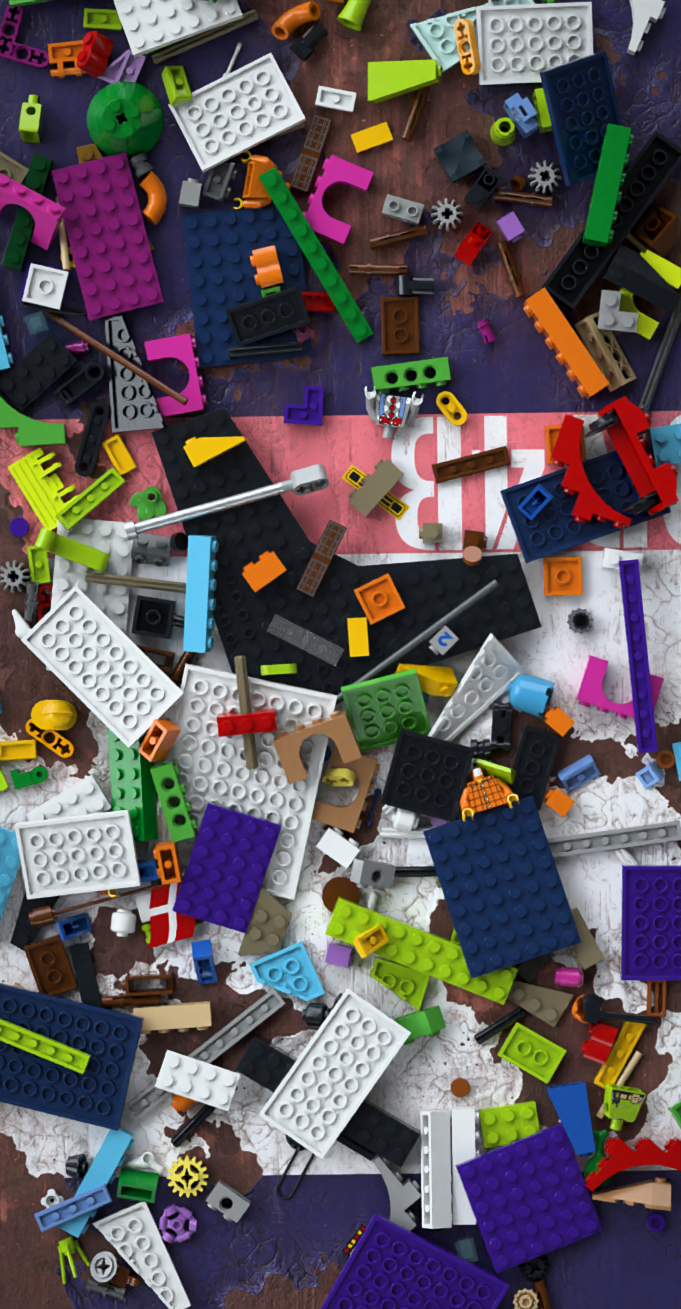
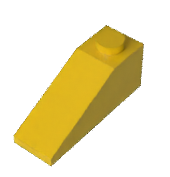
(207, 448)
(433, 679)

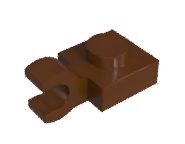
(123, 1276)

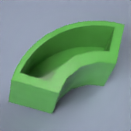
(422, 1023)

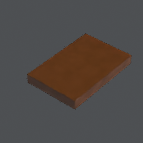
(400, 325)
(51, 966)

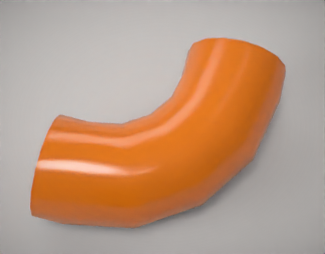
(294, 18)
(156, 198)

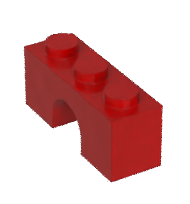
(255, 722)

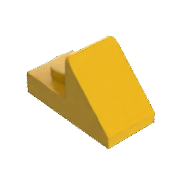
(370, 940)

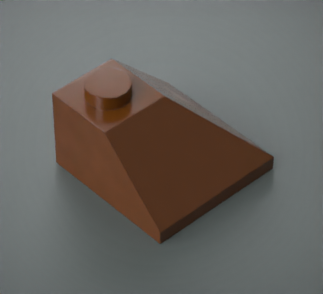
(657, 229)

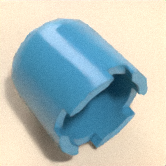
(530, 694)

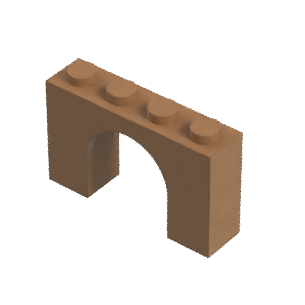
(336, 727)
(348, 816)

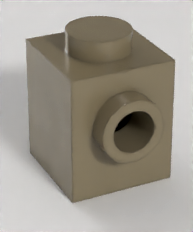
(431, 532)

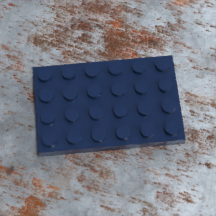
(580, 107)

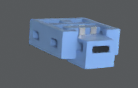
(522, 114)

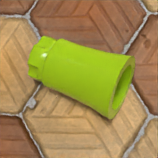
(354, 14)
(499, 137)

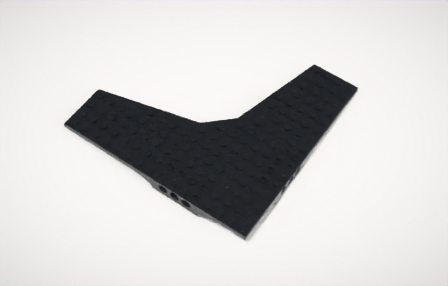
(251, 529)

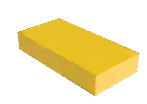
(371, 137)
(119, 455)
(358, 637)
(18, 750)

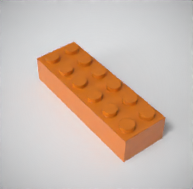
(566, 344)

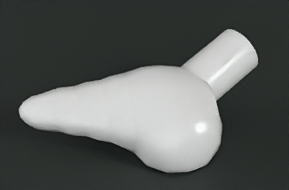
(21, 625)
(145, 1161)

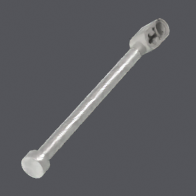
(301, 482)

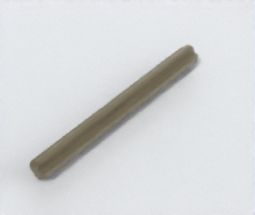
(201, 38)
(136, 582)
(245, 707)

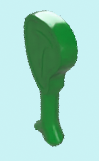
(593, 1161)

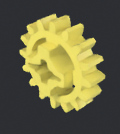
(196, 1175)

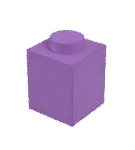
(511, 227)
(339, 954)

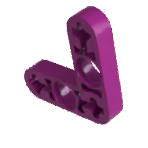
(16, 47)

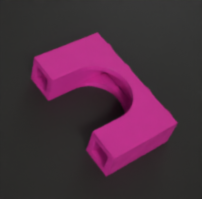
(336, 172)
(44, 211)
(179, 348)
(592, 693)

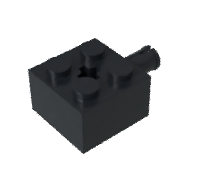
(167, 617)

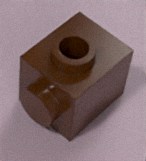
(474, 538)

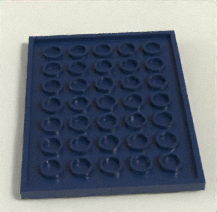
(222, 276)
(502, 887)
(56, 1090)

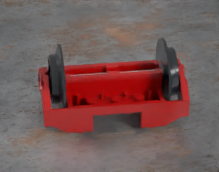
(624, 425)

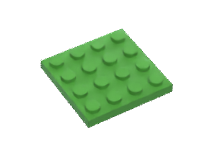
(384, 706)

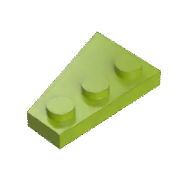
(401, 980)

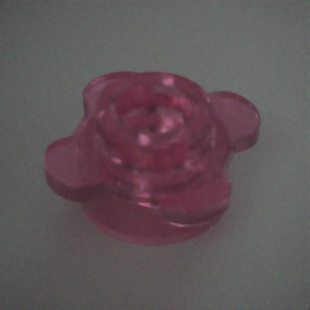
(301, 337)

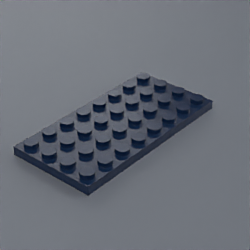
(554, 526)

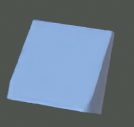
(650, 775)

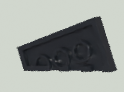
(23, 931)

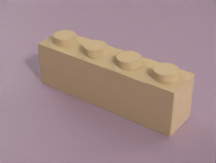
(175, 1016)

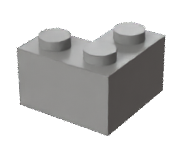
(611, 318)

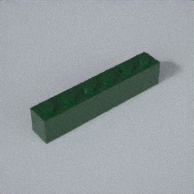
(24, 223)

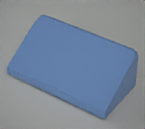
(578, 773)

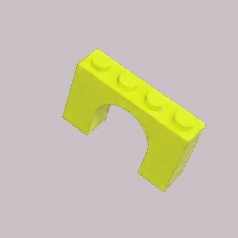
(670, 273)

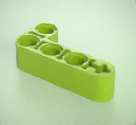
(72, 550)

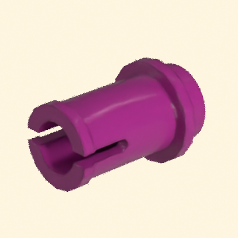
(486, 331)
(78, 347)

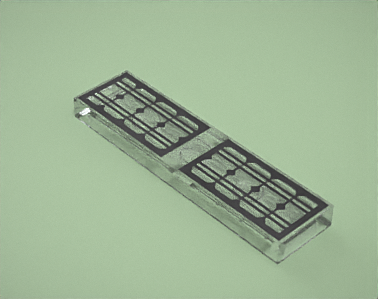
(305, 640)

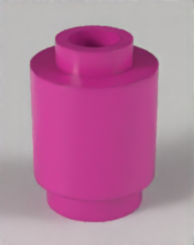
(568, 977)

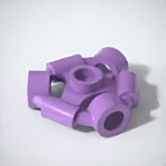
(177, 1224)

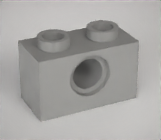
(402, 210)
(363, 870)
(222, 1191)

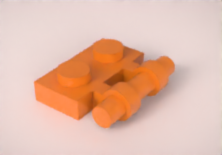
(64, 53)

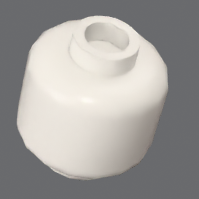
(404, 819)
(123, 922)

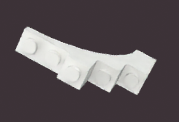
(642, 13)

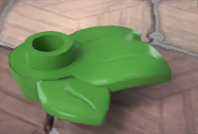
(146, 506)

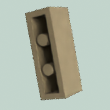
(375, 487)
(587, 951)

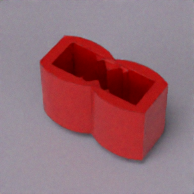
(94, 53)
(599, 1042)

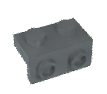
(219, 181)
(151, 549)

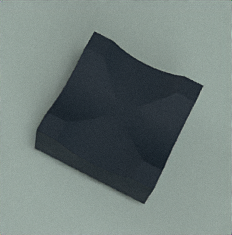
(459, 157)

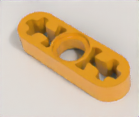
(473, 52)
(58, 750)

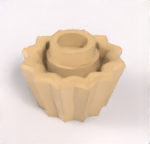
(525, 1299)

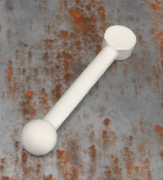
(239, 45)

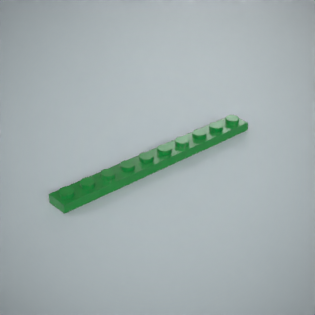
(316, 254)

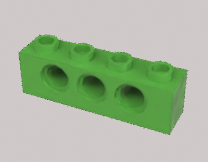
(440, 366)
(177, 830)

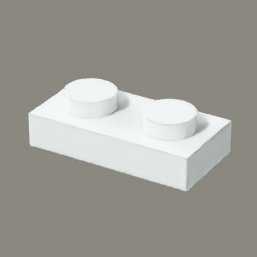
(335, 99)

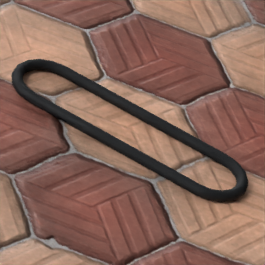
(24, 304)
(298, 1182)

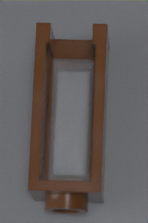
(162, 659)
(148, 984)

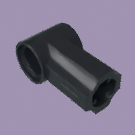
(306, 44)
(411, 286)

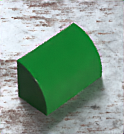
(137, 1185)

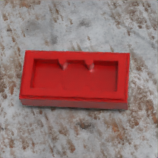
(318, 302)

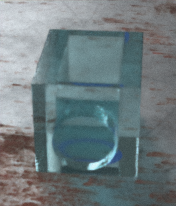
(37, 323)
(466, 1248)

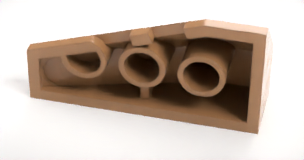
(651, 1193)

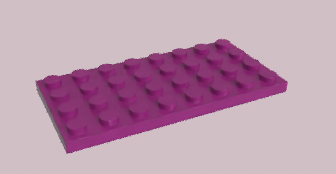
(107, 236)

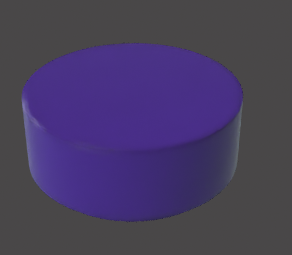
(19, 527)
(656, 1222)

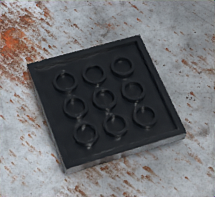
(427, 775)

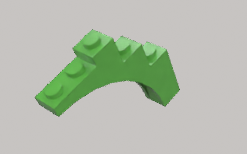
(31, 431)

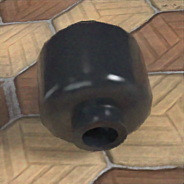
(315, 1014)

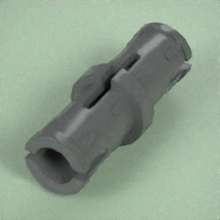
(31, 601)
(105, 1288)

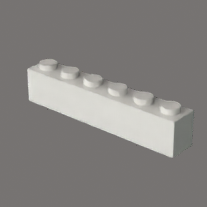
(463, 1149)
(436, 1169)

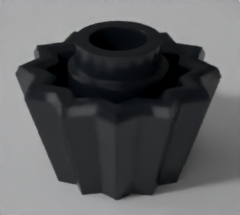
(580, 621)
(77, 1166)

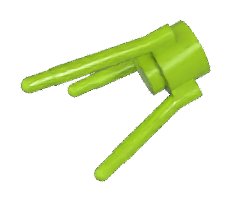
(67, 1247)

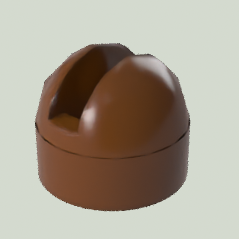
(518, 182)

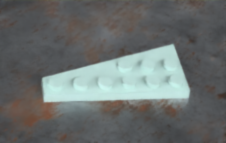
(439, 36)

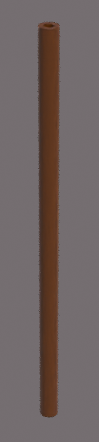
(118, 358)

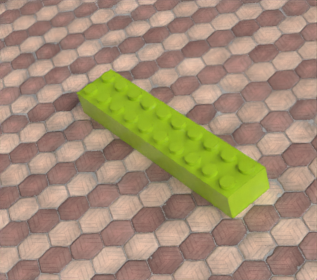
(418, 950)

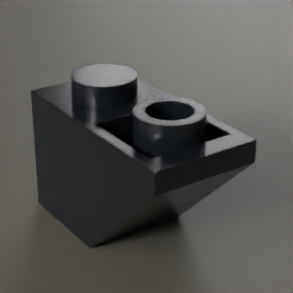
(482, 189)

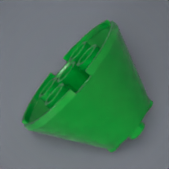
(142, 114)

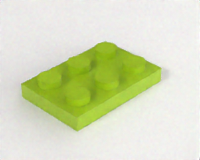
(531, 1052)
(508, 1123)

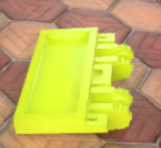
(39, 488)

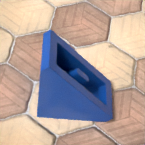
(535, 501)
(74, 926)

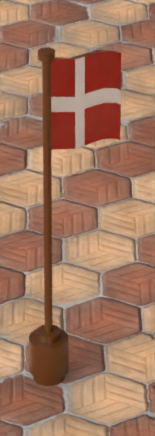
(165, 924)

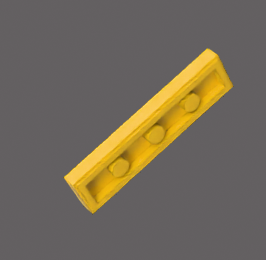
(619, 1053)

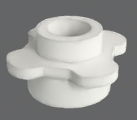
(51, 1195)

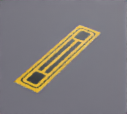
(389, 502)

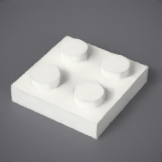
(45, 286)

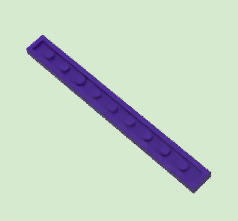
(637, 656)

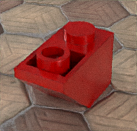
(473, 243)

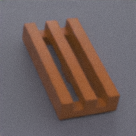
(656, 997)

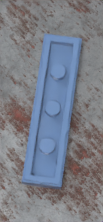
(73, 1207)

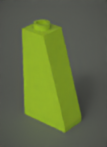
(397, 78)

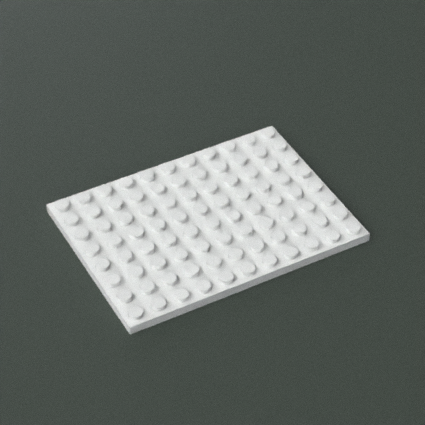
(217, 769)

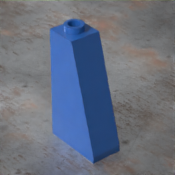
(573, 1110)

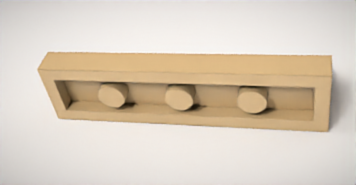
(603, 352)

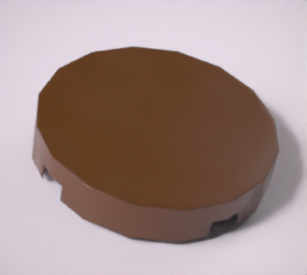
(339, 887)

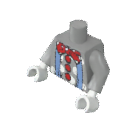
(391, 411)

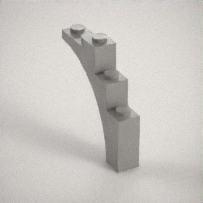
(400, 1193)

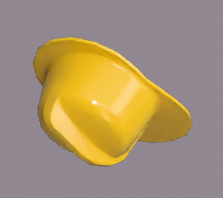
(54, 715)

